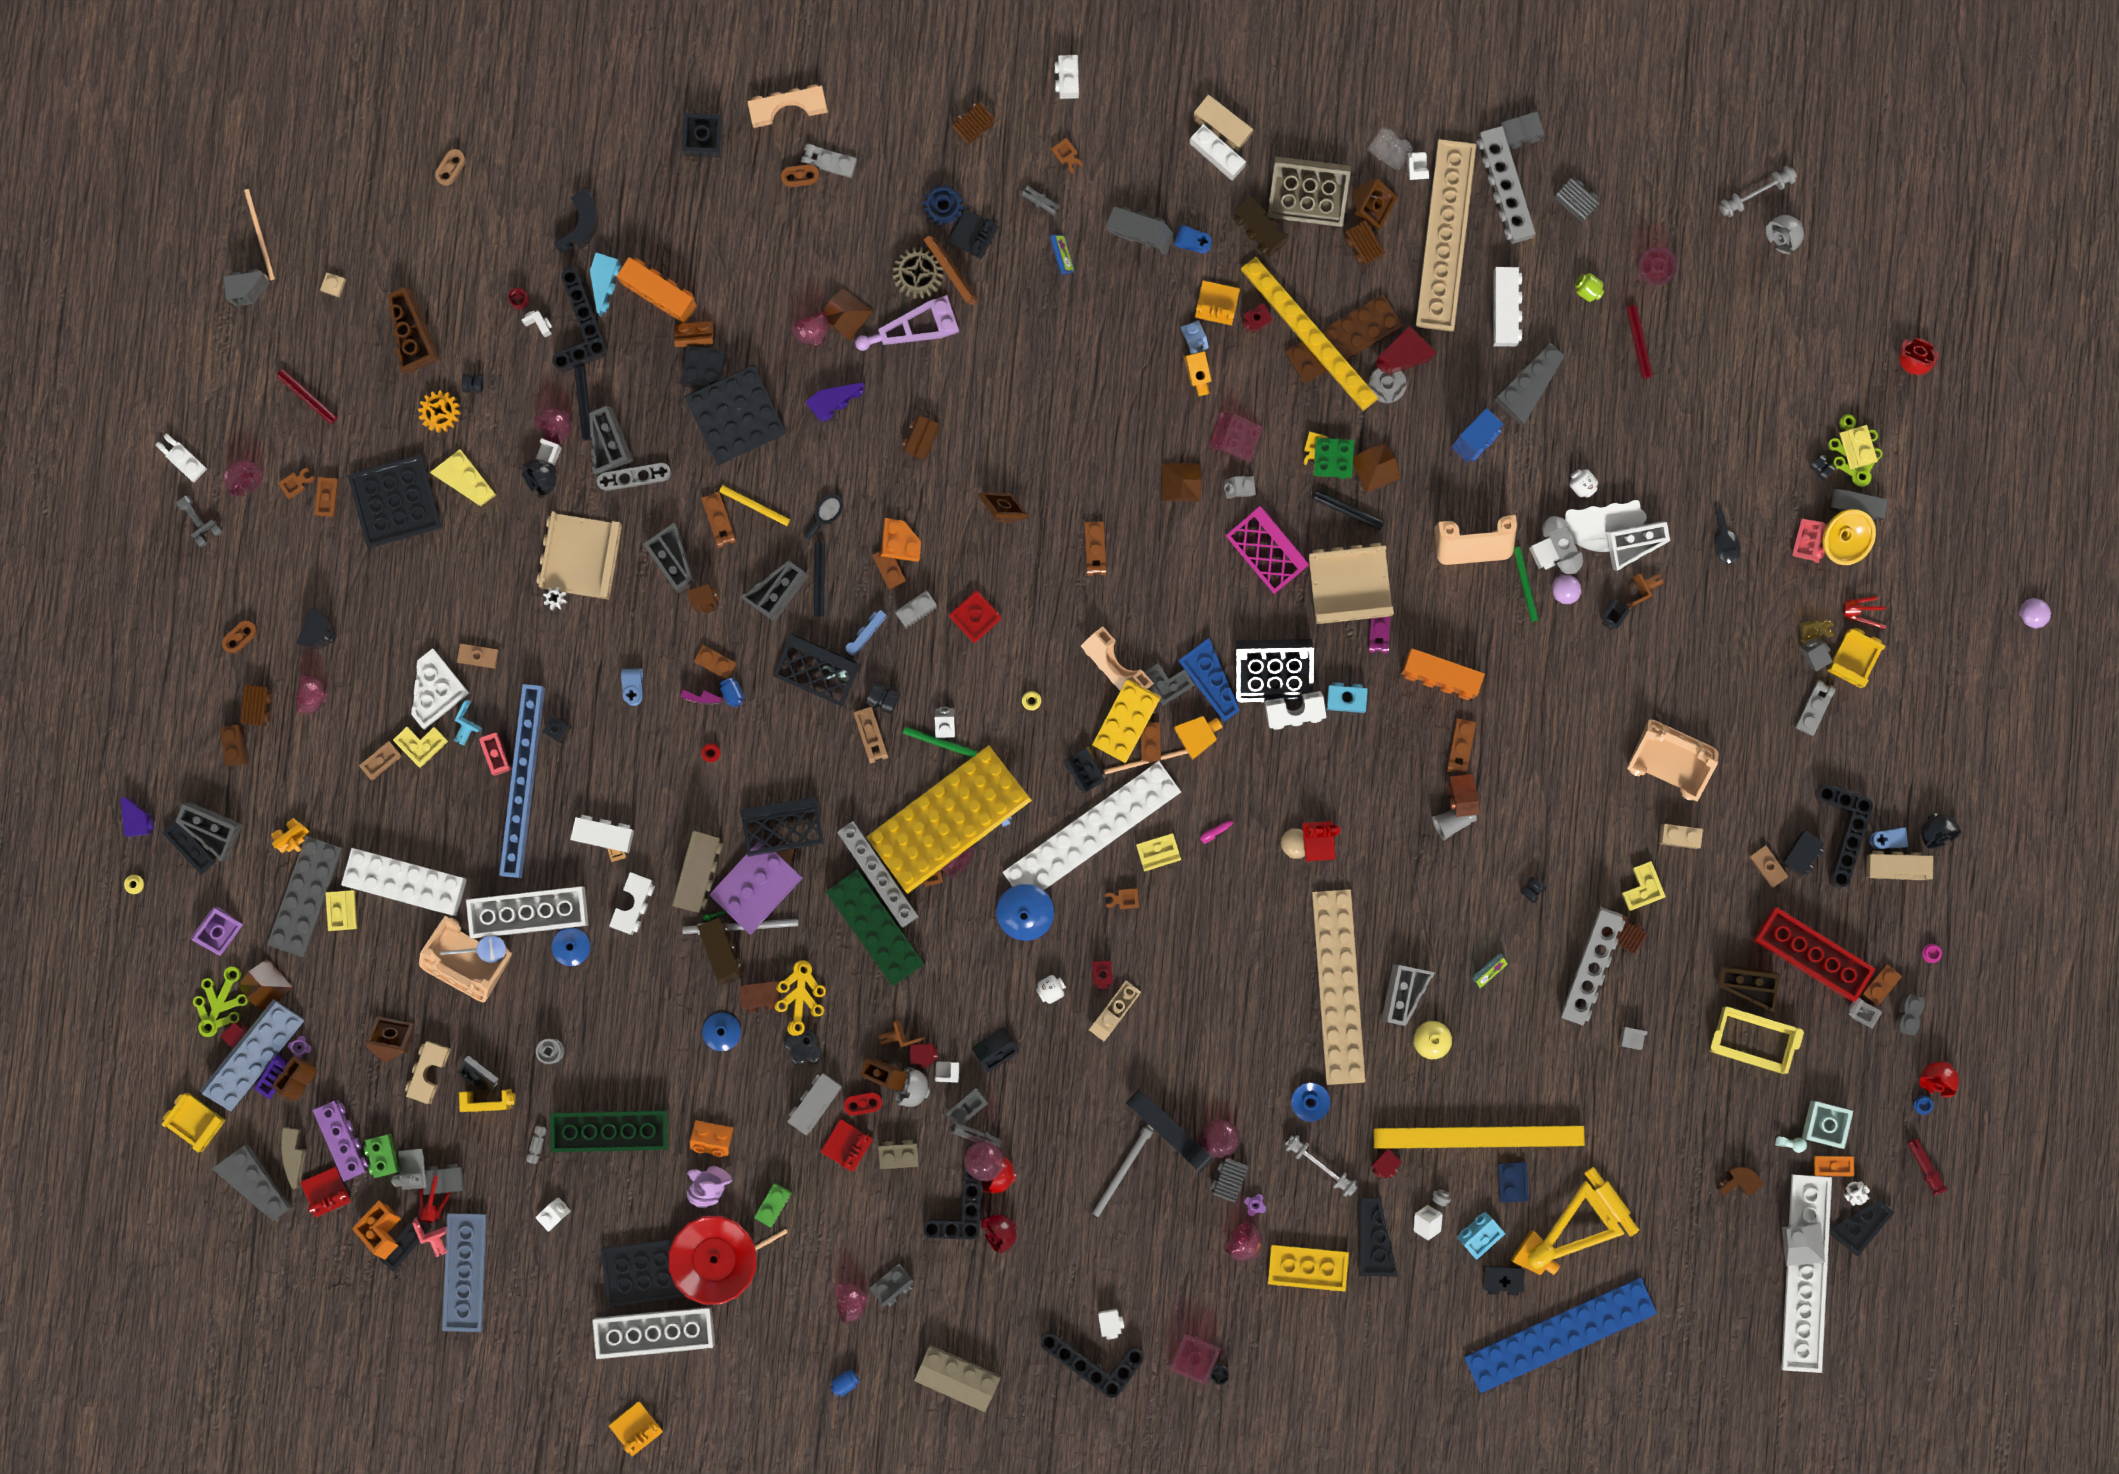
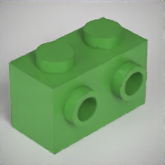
(382, 1156)

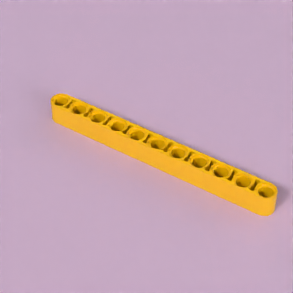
(1479, 1137)

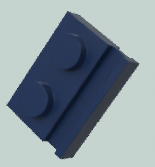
(1513, 1182)

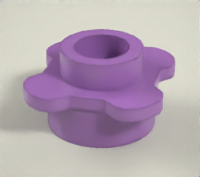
(305, 1048)
(1250, 1202)

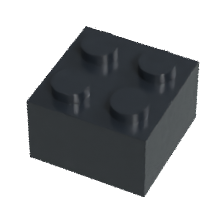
(702, 135)
(702, 367)

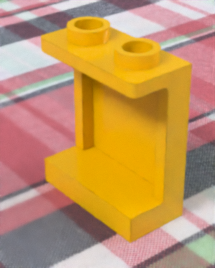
(1856, 657)
(467, 1104)
(193, 1121)

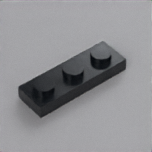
(189, 848)
(406, 1243)

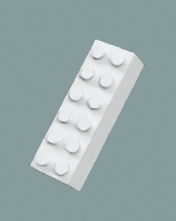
(404, 882)
(527, 912)
(653, 1332)

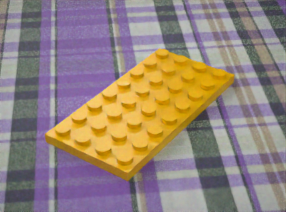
(948, 819)

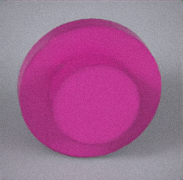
(1931, 953)

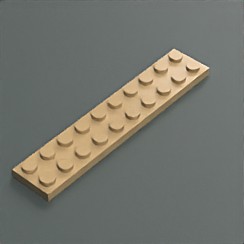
(1445, 235)
(1338, 987)

